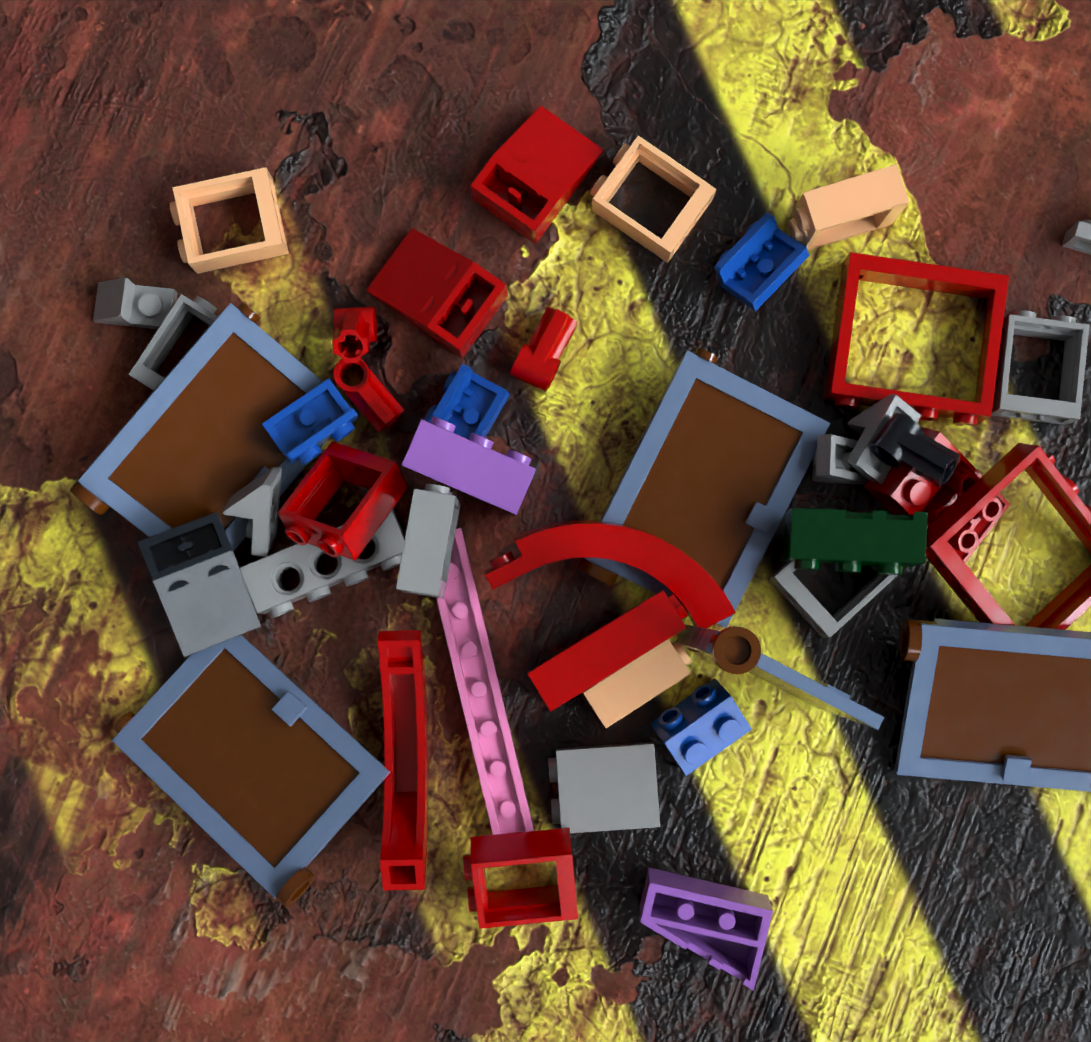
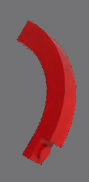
(682, 575)
(406, 757)

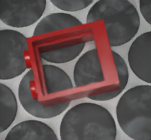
(334, 467)
(524, 904)

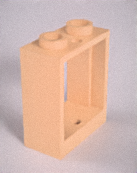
(222, 188)
(697, 189)
(848, 208)
(638, 682)

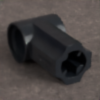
(906, 445)

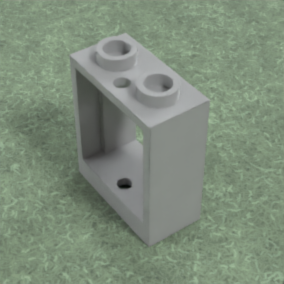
(1060, 328)
(167, 336)
(429, 541)
(811, 608)

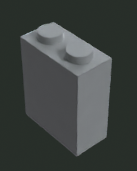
(605, 787)

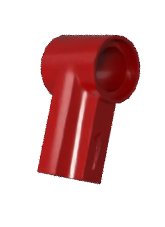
(353, 332)
(540, 358)
(369, 396)

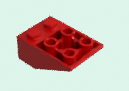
(535, 173)
(439, 291)
(909, 493)

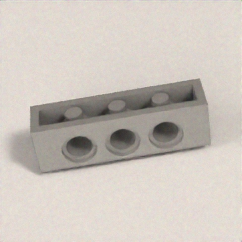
(264, 576)

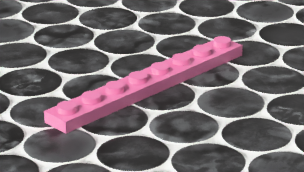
(482, 698)

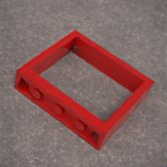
(923, 277)
(1061, 494)
(608, 649)

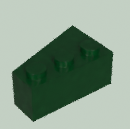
(855, 540)

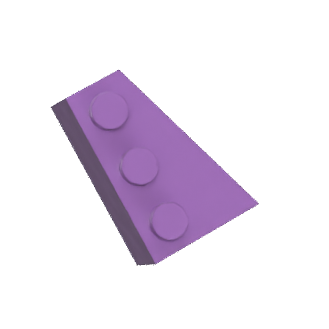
(469, 464)
(710, 919)

